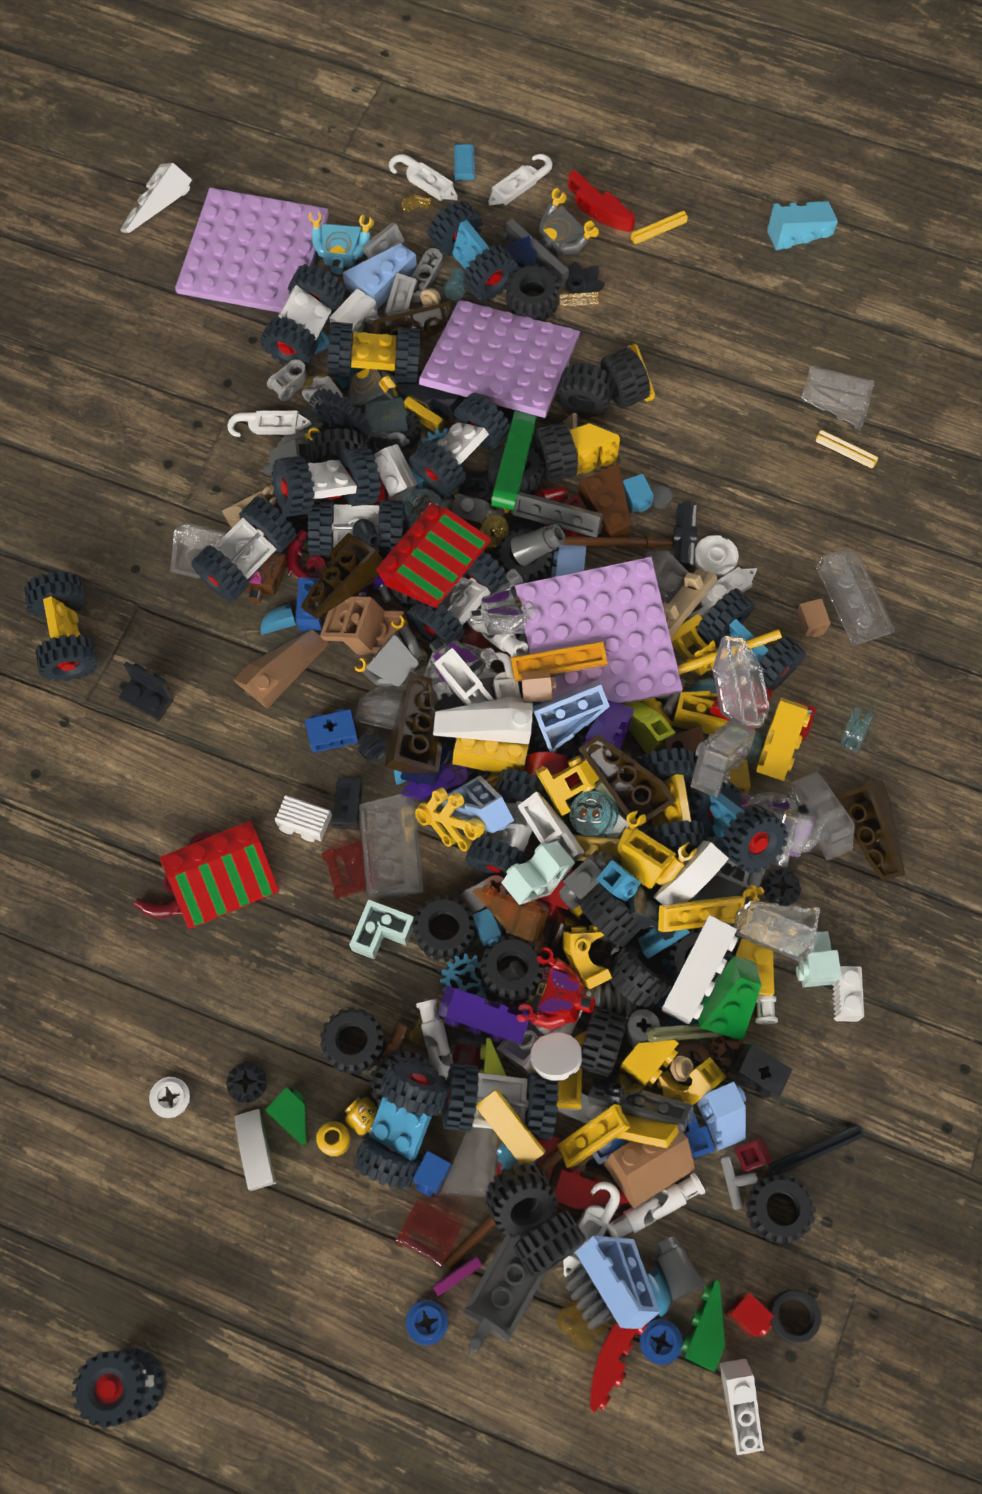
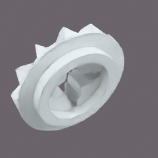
(159, 1092)

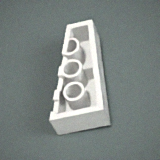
(699, 970)

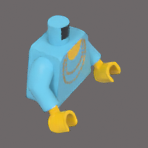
(340, 243)

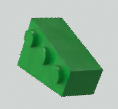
(732, 999)

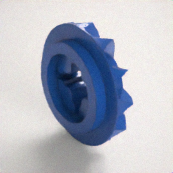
(420, 1334)
(672, 1336)

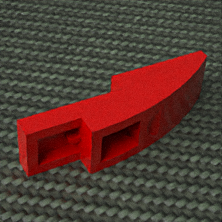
(603, 208)
(607, 1368)

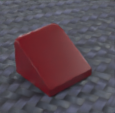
(467, 1055)
(753, 1155)

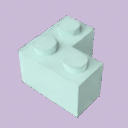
(538, 875)
(380, 922)
(821, 965)

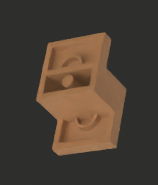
(360, 624)

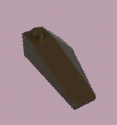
(427, 318)
(348, 572)
(412, 739)
(627, 780)
(875, 828)
(601, 951)

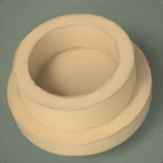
(430, 296)
(681, 1068)

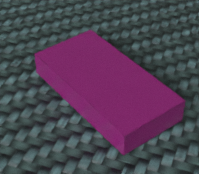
(457, 1276)

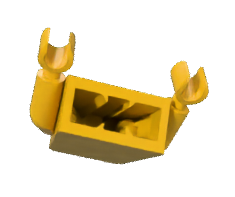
(646, 857)

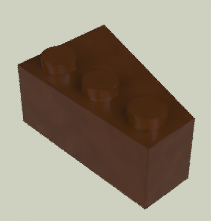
(606, 495)

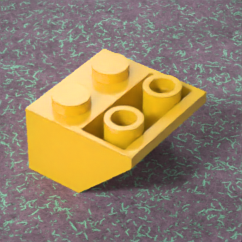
(594, 447)
(646, 1060)

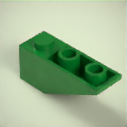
(707, 1337)

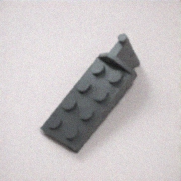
(501, 1296)

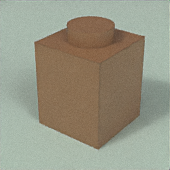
(813, 618)
(538, 686)

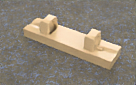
(687, 598)

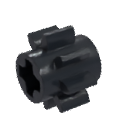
(371, 746)

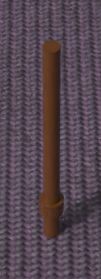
(647, 542)
(489, 1223)

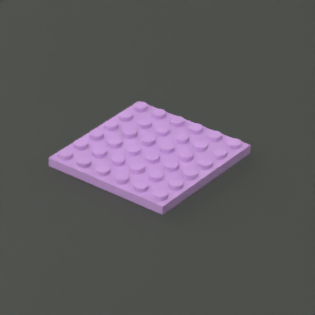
(248, 249)
(501, 357)
(610, 606)

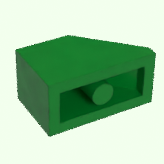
(291, 1114)

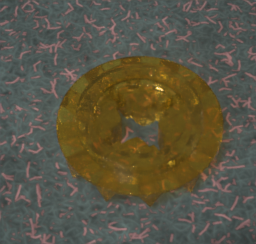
(500, 528)

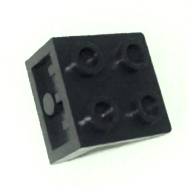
(146, 692)

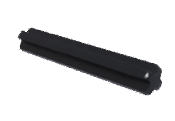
(815, 1150)

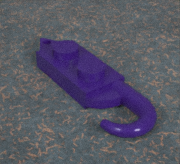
(450, 778)

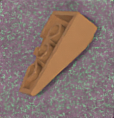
(277, 670)

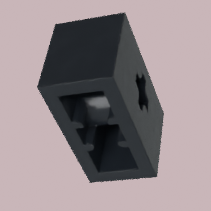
(759, 1070)

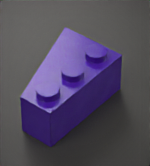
(612, 724)
(481, 1015)

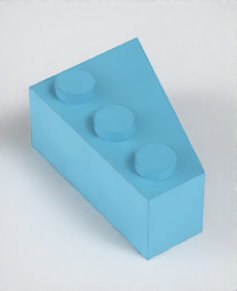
(801, 224)

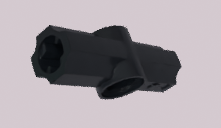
(685, 534)

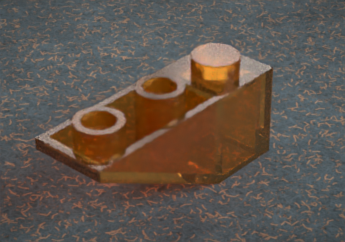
(520, 920)

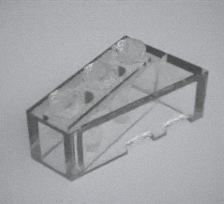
(839, 394)
(719, 755)
(840, 830)
(779, 928)
(473, 1164)

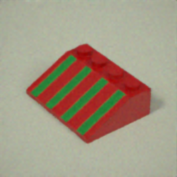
(432, 555)
(219, 874)

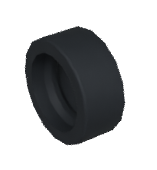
(815, 1316)

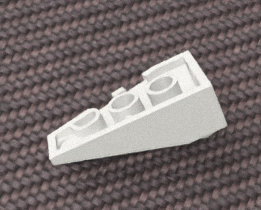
(164, 188)

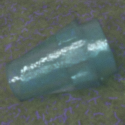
(454, 287)

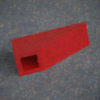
(575, 1191)

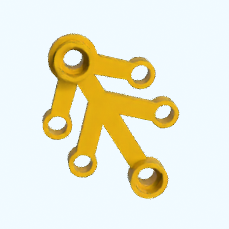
(427, 815)

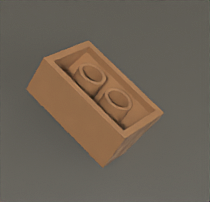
(648, 1169)

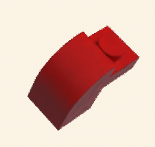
(553, 762)

